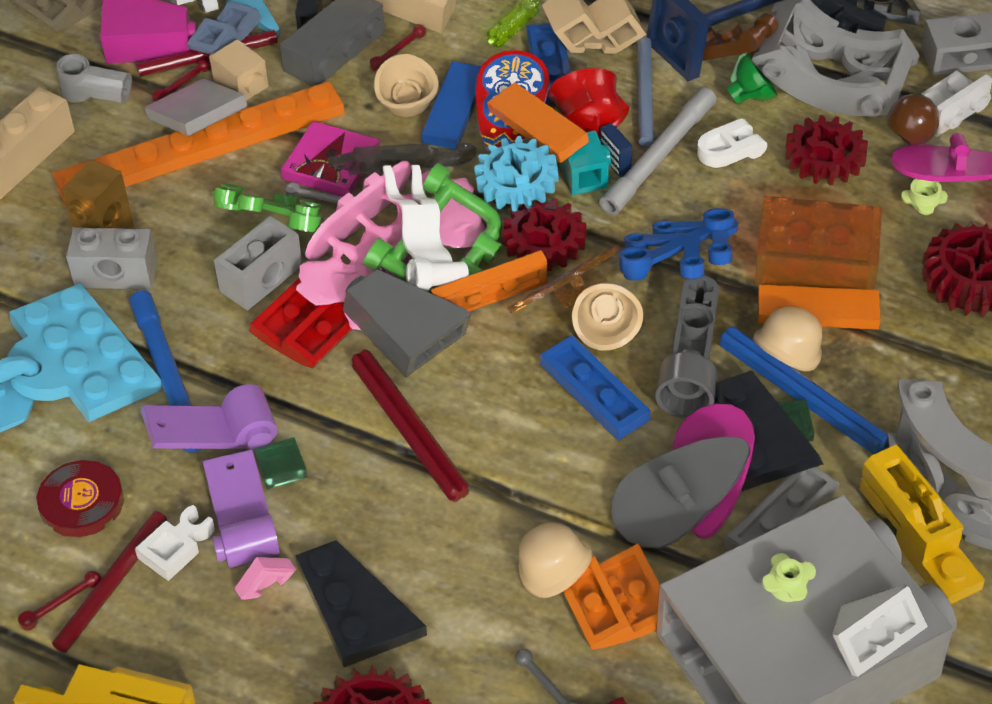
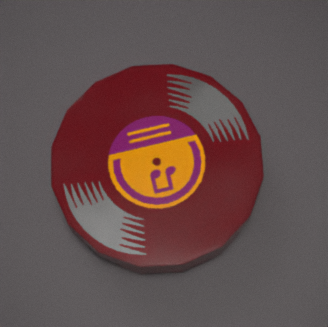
(80, 498)

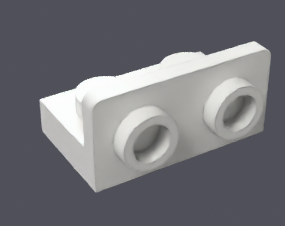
(958, 99)

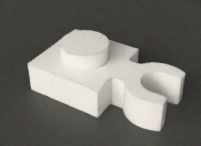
(173, 547)

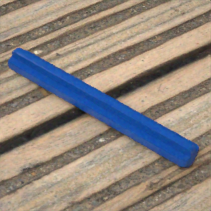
(802, 388)

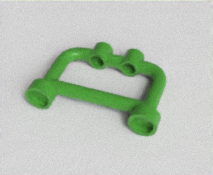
(443, 189)

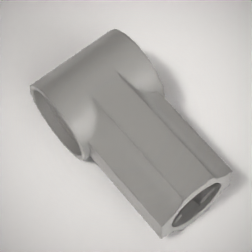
(81, 81)

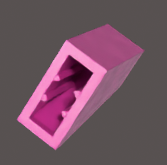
(143, 30)

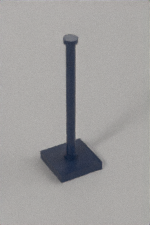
(681, 30)

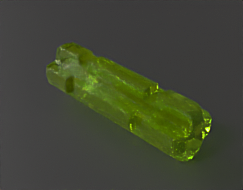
(512, 22)

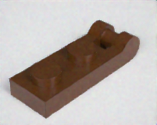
(739, 39)

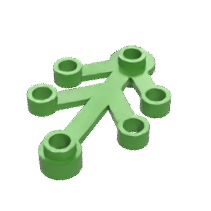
(302, 216)

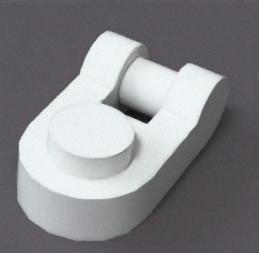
(730, 144)

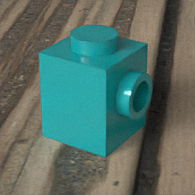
(587, 167)

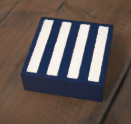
(619, 148)

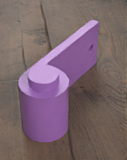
(239, 423)
(240, 510)

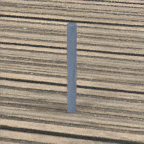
(645, 99)

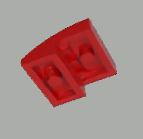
(301, 328)

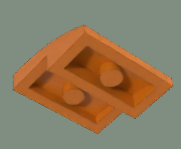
(616, 599)

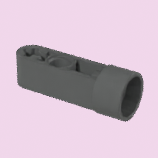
(687, 376)

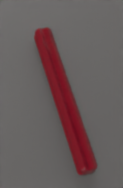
(410, 426)

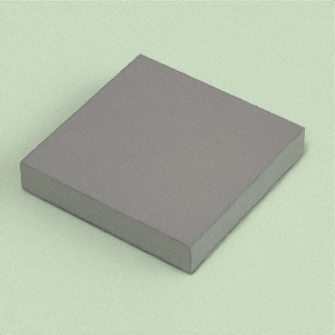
(196, 106)

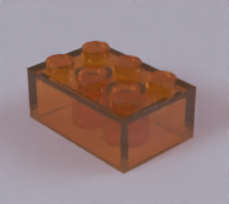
(818, 244)

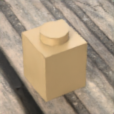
(239, 69)

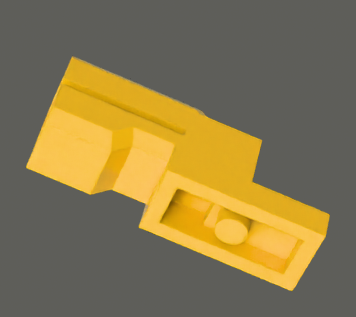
(924, 524)
(110, 687)

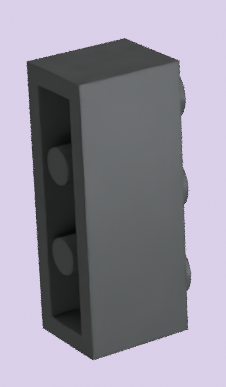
(331, 39)

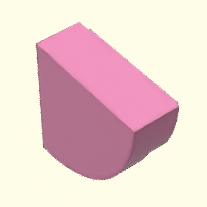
(262, 574)

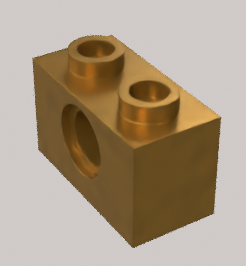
(98, 198)

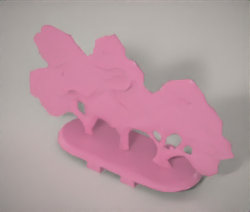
(327, 280)

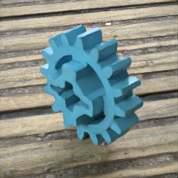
(516, 173)

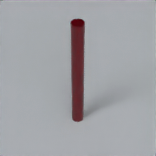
(192, 57)
(105, 586)

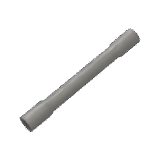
(626, 186)

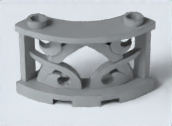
(865, 54)
(933, 431)

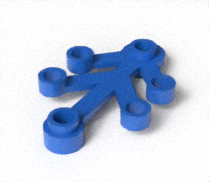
(675, 237)

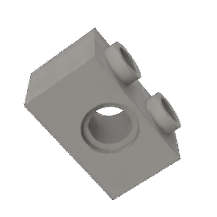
(958, 44)
(112, 258)
(258, 262)

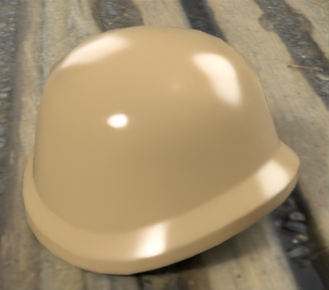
(405, 85)
(607, 316)
(792, 337)
(552, 559)

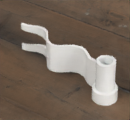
(421, 236)

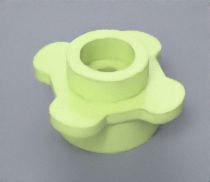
(924, 196)
(788, 588)

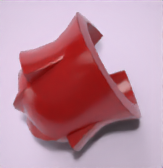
(589, 99)

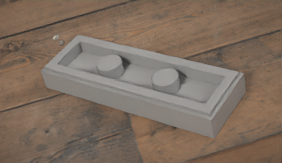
(790, 500)

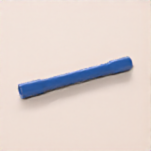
(150, 325)

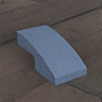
(232, 24)

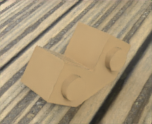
(601, 25)

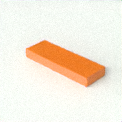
(538, 121)
(496, 283)
(829, 305)

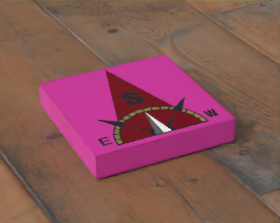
(309, 159)

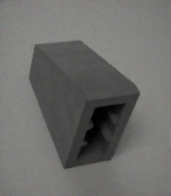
(403, 319)

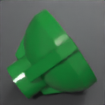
(749, 82)

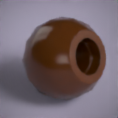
(914, 118)

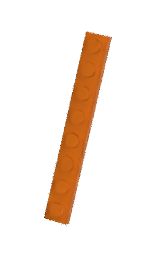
(227, 135)

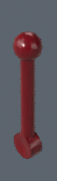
(418, 32)
(203, 66)
(29, 619)

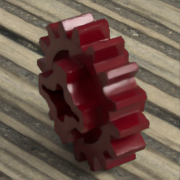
(826, 150)
(545, 228)

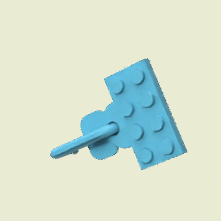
(71, 353)

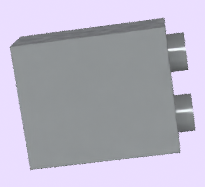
(761, 650)

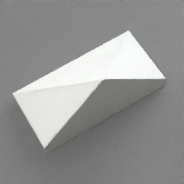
(876, 627)

